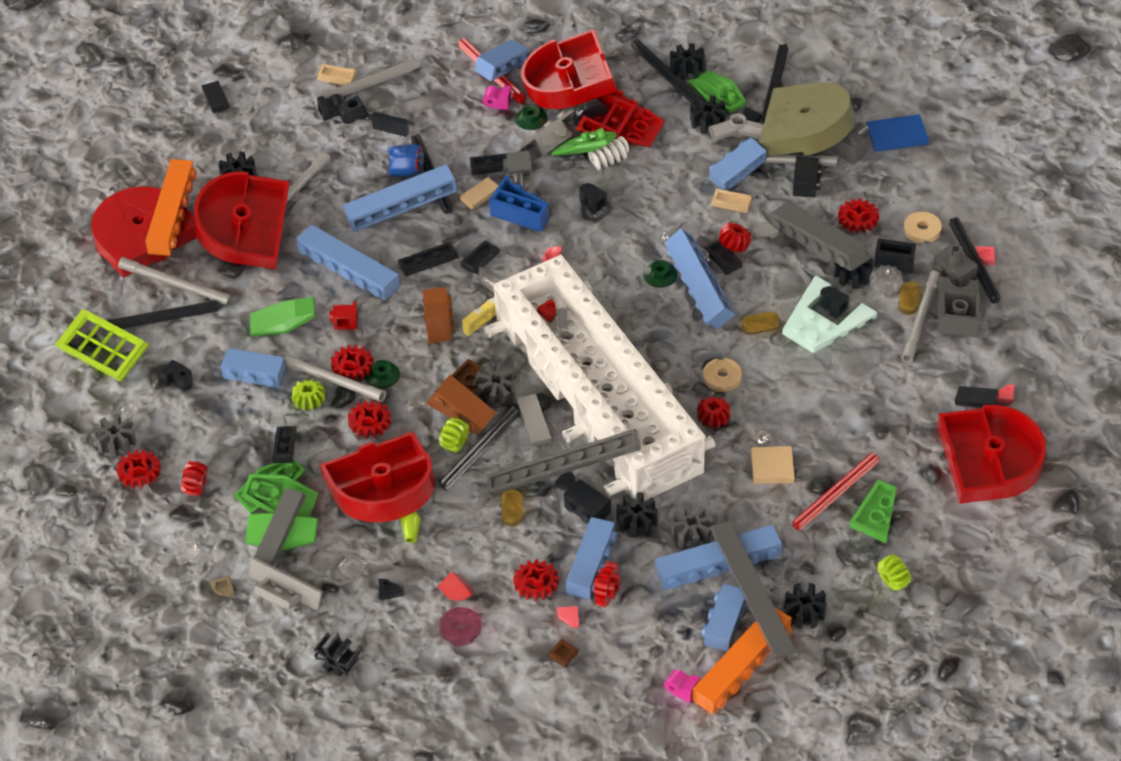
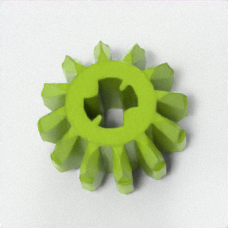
(308, 394)
(454, 435)
(894, 572)

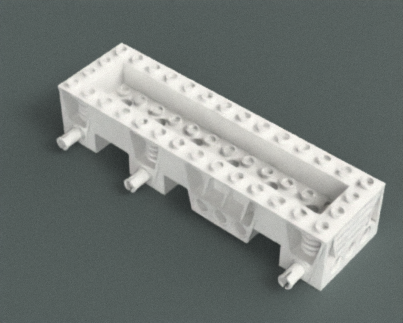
(616, 364)

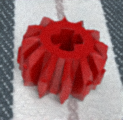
(735, 237)
(713, 412)
(194, 478)

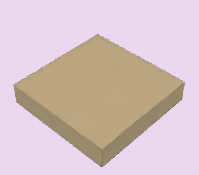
(772, 465)

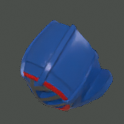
(405, 160)

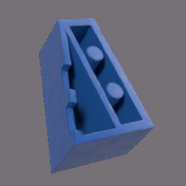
(518, 206)

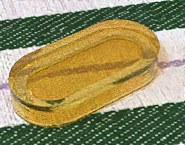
(909, 298)
(760, 323)
(511, 508)

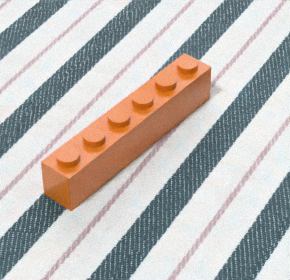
(170, 207)
(734, 667)

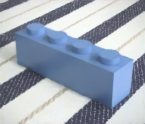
(591, 557)

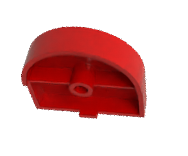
(567, 72)
(242, 218)
(123, 225)
(991, 452)
(381, 479)

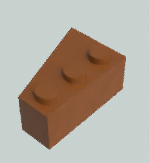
(438, 314)
(459, 402)

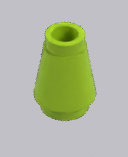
(410, 527)

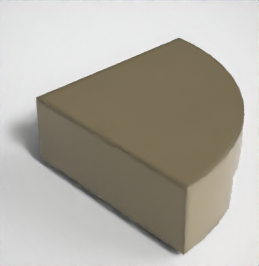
(223, 586)

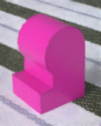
(497, 97)
(681, 684)

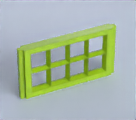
(74, 328)

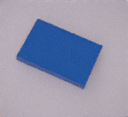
(897, 133)

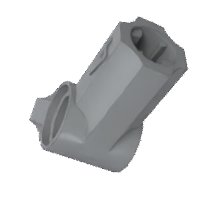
(736, 127)

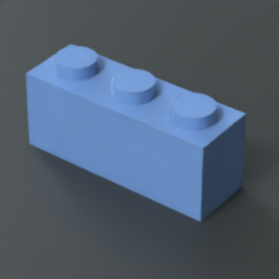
(501, 60)
(737, 164)
(253, 367)
(724, 618)

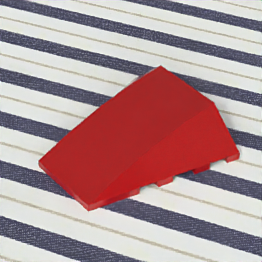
(625, 119)

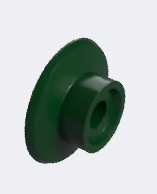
(531, 117)
(660, 274)
(383, 374)

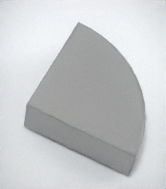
(765, 230)

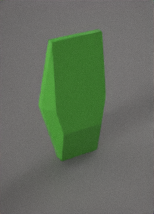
(721, 87)
(585, 143)
(282, 317)
(291, 470)
(268, 489)
(302, 531)

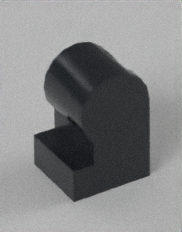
(328, 106)
(351, 110)
(593, 197)
(834, 300)
(178, 375)

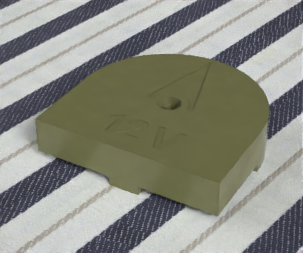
(807, 118)

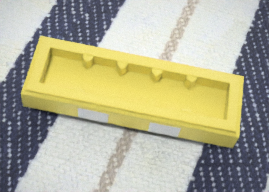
(479, 317)

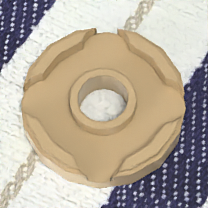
(924, 219)
(726, 383)

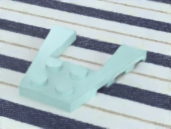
(813, 329)

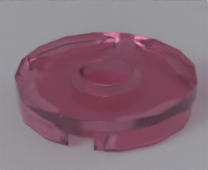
(457, 616)

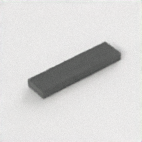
(279, 526)

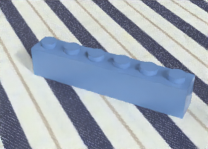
(400, 198)
(348, 262)
(699, 279)
(708, 560)

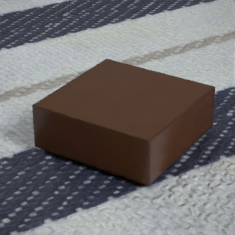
(563, 653)

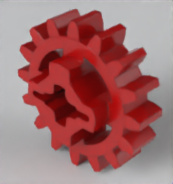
(858, 215)
(352, 362)
(369, 419)
(138, 469)
(536, 580)
(607, 584)

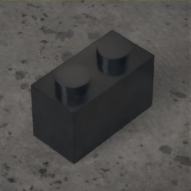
(806, 176)
(895, 254)
(586, 502)

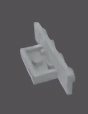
(551, 136)
(283, 587)

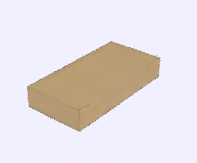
(336, 74)
(479, 193)
(731, 200)

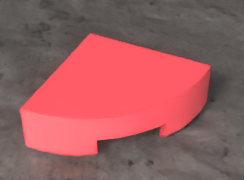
(551, 253)
(986, 254)
(1006, 394)
(569, 615)

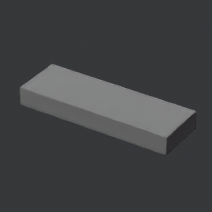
(534, 420)

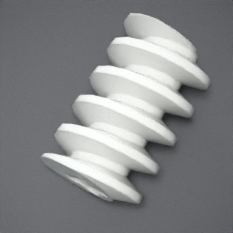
(612, 151)

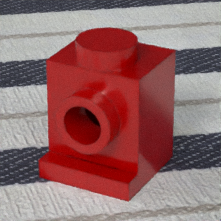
(344, 316)

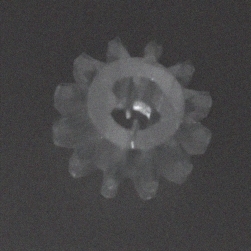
(886, 279)

